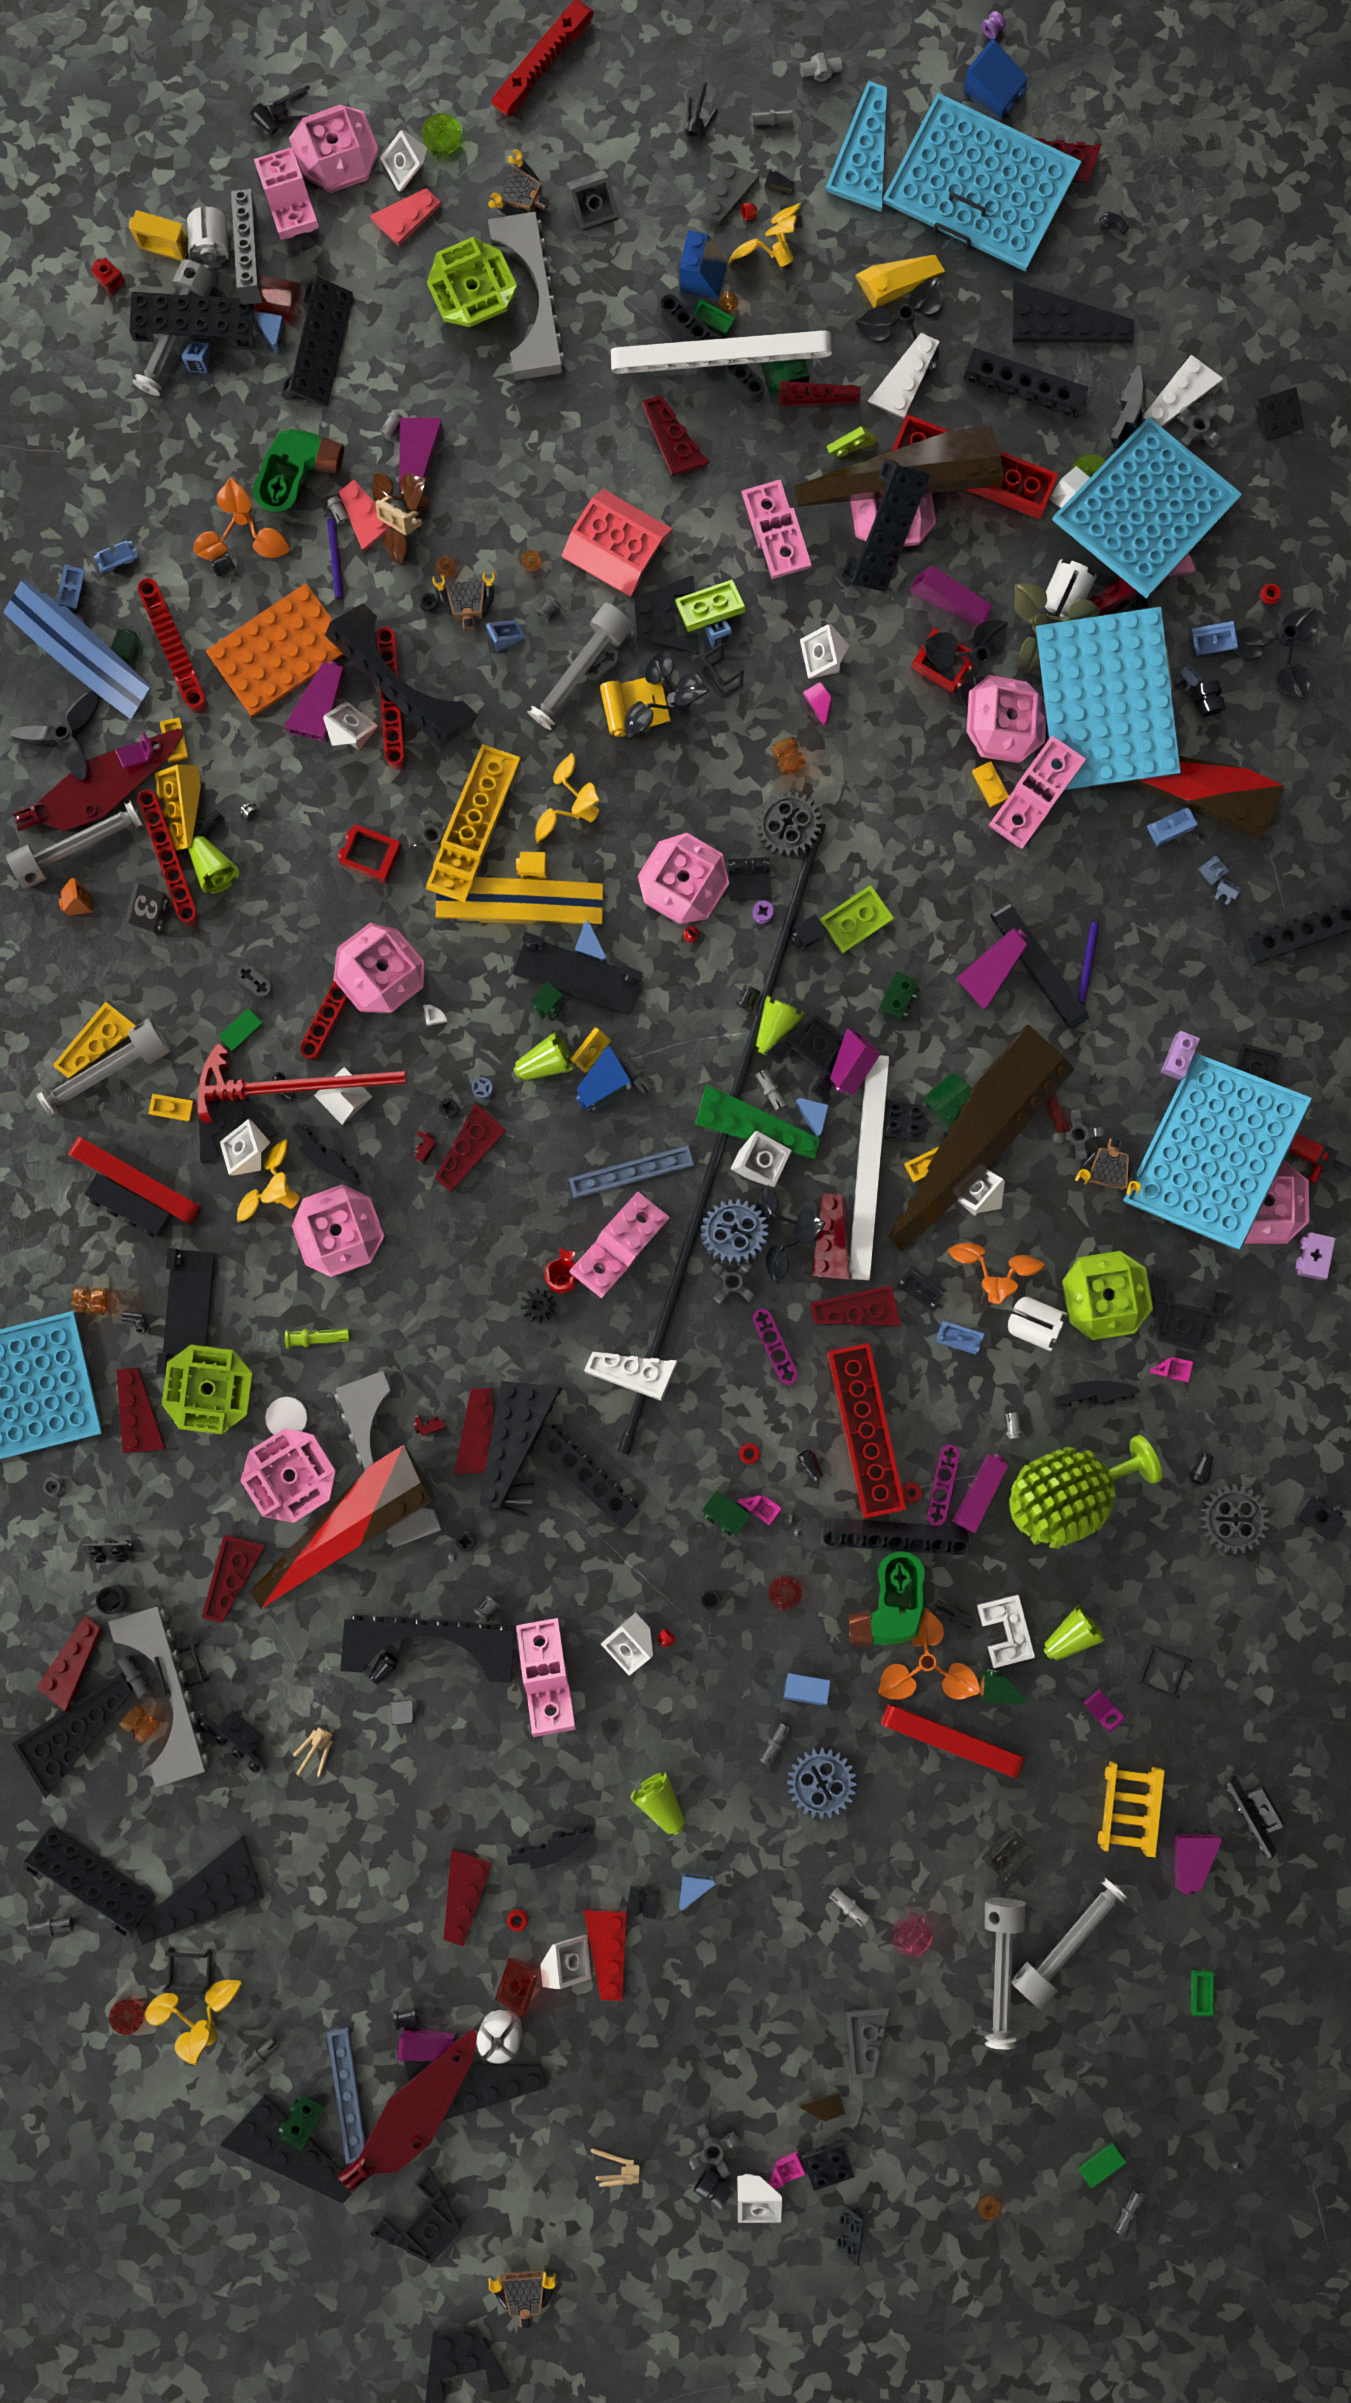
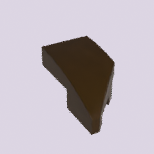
(825, 2107)

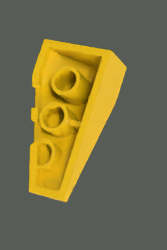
(894, 279)
(180, 792)

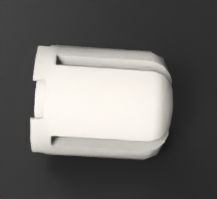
(208, 236)
(1061, 580)
(1032, 1331)
(489, 2036)

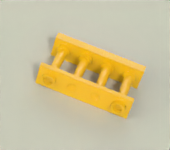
(1152, 1801)

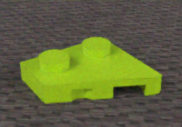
(851, 442)

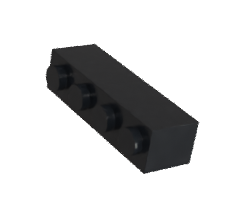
(129, 1205)

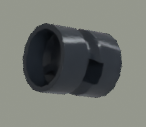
(1209, 698)
(112, 1599)
(650, 1900)
(713, 2188)

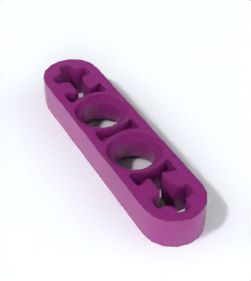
(772, 1347)
(947, 1485)

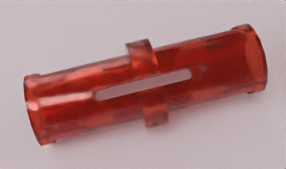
(1057, 1114)

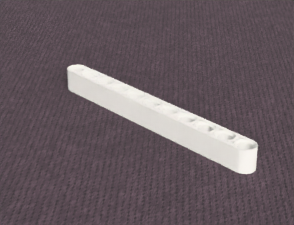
(721, 352)
(868, 1169)

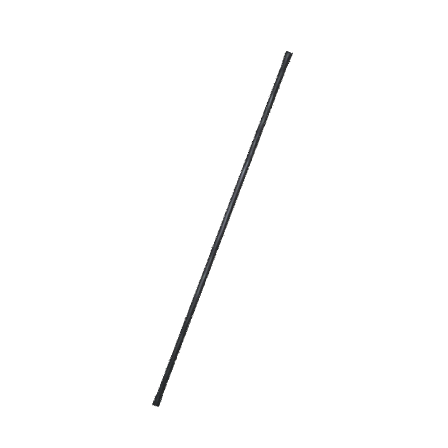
(628, 1435)

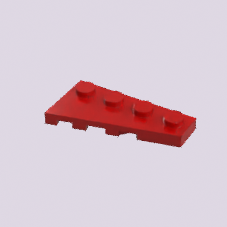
(607, 1943)

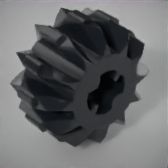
(540, 1298)

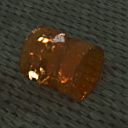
(788, 757)
(89, 1300)
(139, 1724)

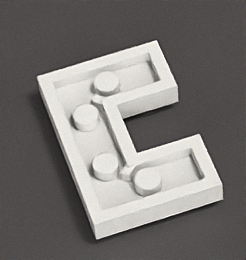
(1019, 1644)

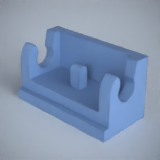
(70, 587)
(1215, 638)
(1172, 826)
(959, 1337)
(806, 1689)

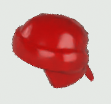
(558, 1274)

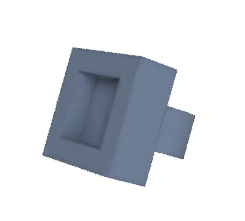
(1191, 676)
(1213, 870)
(1227, 888)

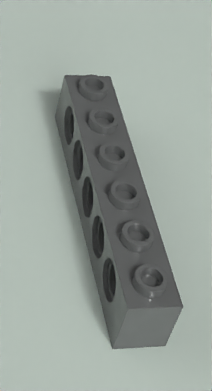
(246, 246)

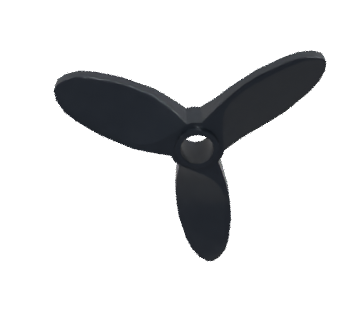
(73, 723)

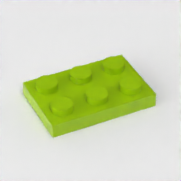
(710, 605)
(856, 919)

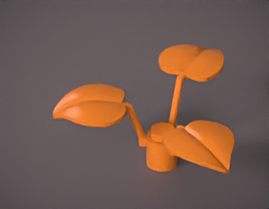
(235, 499)
(997, 1288)
(959, 1680)

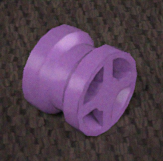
(993, 25)
(760, 914)

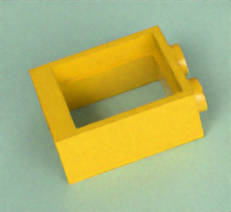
(159, 235)

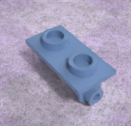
(124, 554)

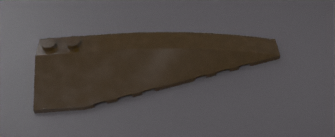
(953, 459)

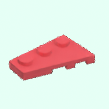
(406, 215)
(362, 515)

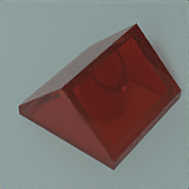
(278, 297)
(517, 1985)

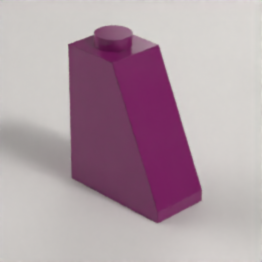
(853, 1062)
(1193, 1860)
(423, 2044)

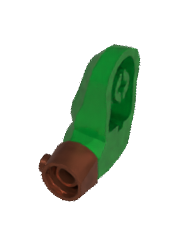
(288, 465)
(899, 1604)

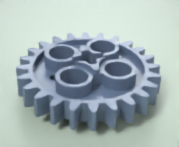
(726, 1248)
(838, 1773)

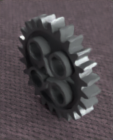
(806, 832)
(1234, 1499)

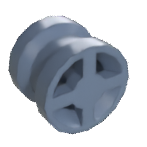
(480, 1085)

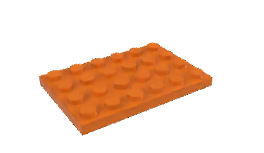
(276, 650)

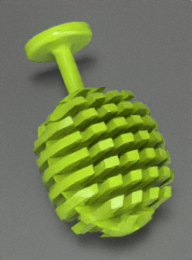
(1071, 1494)

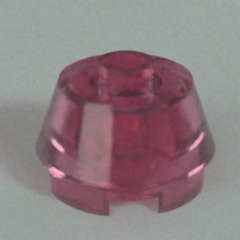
(911, 1936)

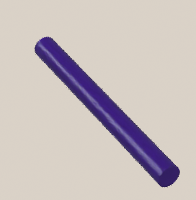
(335, 558)
(1088, 962)

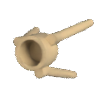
(321, 1739)
(628, 2175)

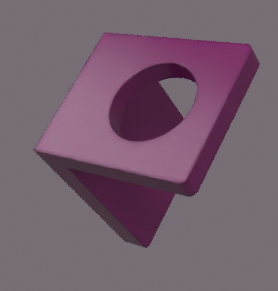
(135, 753)
(1103, 1710)

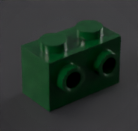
(898, 996)
(547, 1002)
(726, 1513)
(301, 2123)

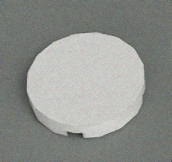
(286, 1413)

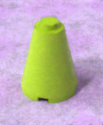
(211, 866)
(776, 1022)
(544, 1059)
(1073, 1635)
(660, 1803)

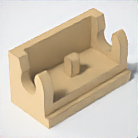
(396, 517)

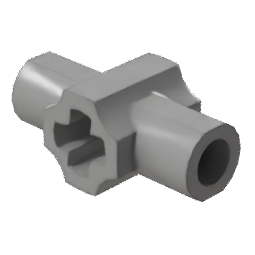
(821, 67)

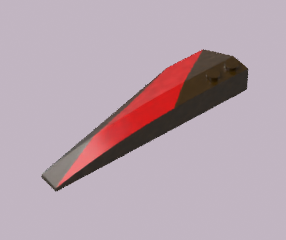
(1221, 793)
(370, 1506)

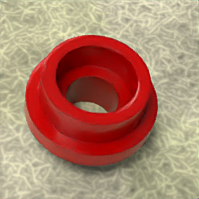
(1274, 589)
(749, 1446)
(910, 1485)
(517, 1926)

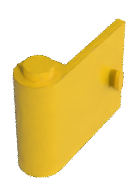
(620, 697)

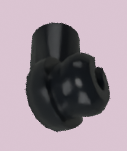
(1115, 219)
(287, 1095)
(138, 1320)

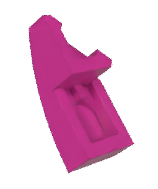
(820, 702)
(1174, 1369)
(762, 1508)
(787, 2169)

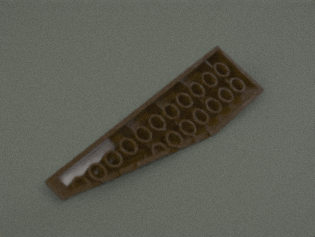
(989, 1122)

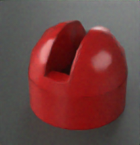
(748, 211)
(687, 936)
(666, 1638)

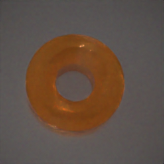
(728, 301)
(445, 560)
(531, 565)
(993, 2213)

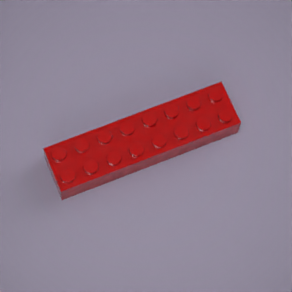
(1023, 486)
(866, 1430)

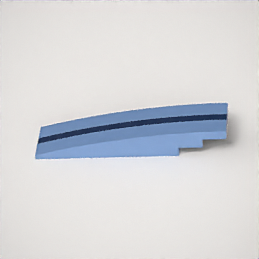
(77, 648)

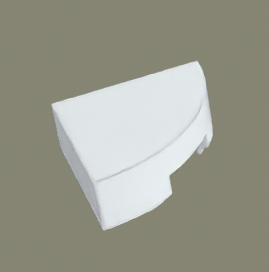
(434, 1015)

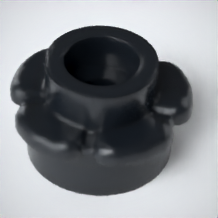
(429, 597)

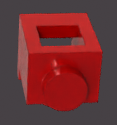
(107, 274)

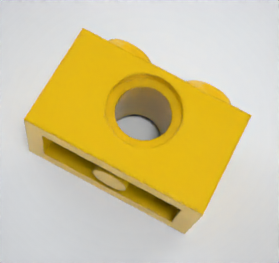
(532, 865)

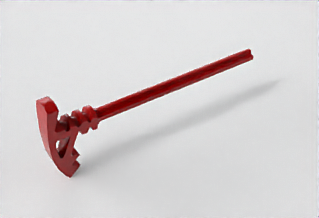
(216, 1064)

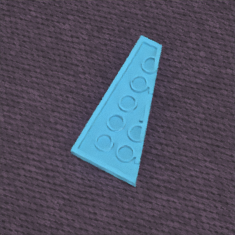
(861, 159)

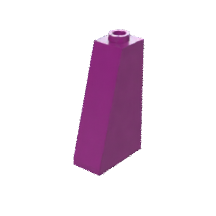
(418, 445)
(950, 596)
(317, 700)
(991, 970)
(980, 1493)

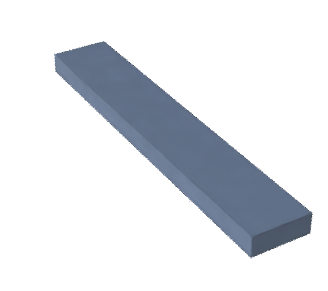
(631, 1172)
(347, 2093)

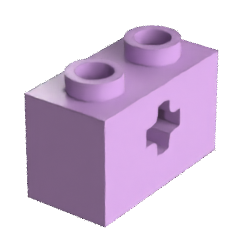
(1180, 1055)
(1323, 1248)

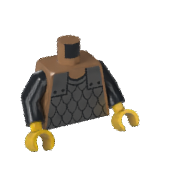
(521, 190)
(466, 599)
(1110, 1168)
(523, 2293)

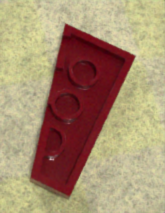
(1080, 151)
(673, 441)
(1115, 593)
(473, 1142)
(476, 1432)

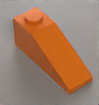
(75, 899)

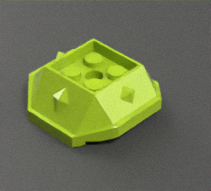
(466, 266)
(1085, 1300)
(191, 1405)

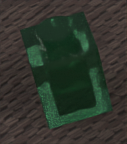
(126, 645)

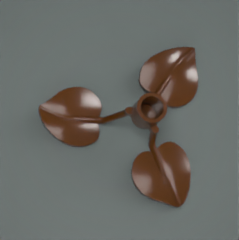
(415, 500)

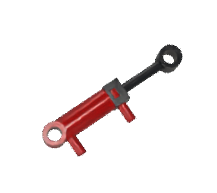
(1320, 1156)

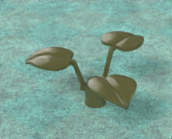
(1028, 602)

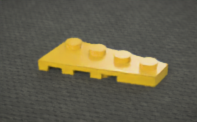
(98, 1037)

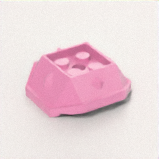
(340, 163)
(923, 522)
(991, 728)
(686, 900)
(365, 983)
(1287, 1210)
(359, 1235)
(267, 1482)

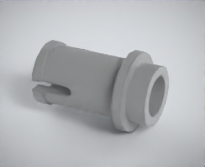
(391, 424)
(337, 509)
(1013, 1425)

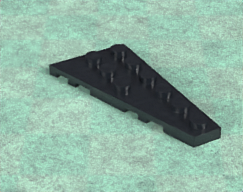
(214, 1890)
(259, 2141)

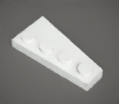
(903, 381)
(1182, 391)
(635, 1373)

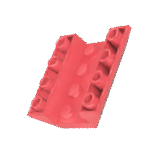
(615, 541)

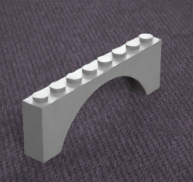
(520, 239)
(360, 1406)
(184, 1749)

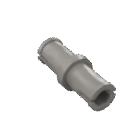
(771, 1090)
(849, 1907)

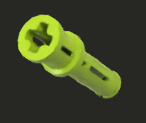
(307, 1337)

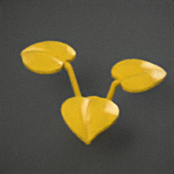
(781, 251)
(582, 807)
(277, 1189)
(191, 2044)

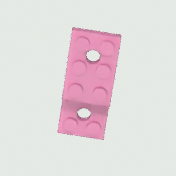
(286, 193)
(776, 529)
(1037, 792)
(619, 1244)
(545, 1677)

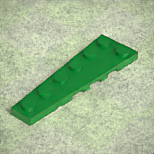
(736, 1118)

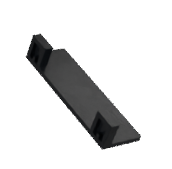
(191, 317)
(319, 341)
(889, 527)
(578, 974)
(186, 1302)
(89, 1880)

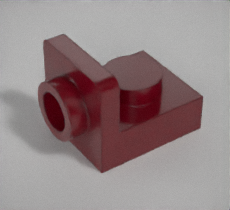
(424, 1150)
(433, 1425)

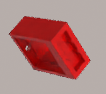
(918, 666)
(389, 859)

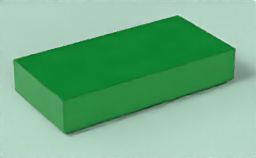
(714, 318)
(240, 1030)
(1202, 1993)
(1101, 2165)

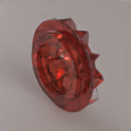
(790, 1584)
(119, 2024)

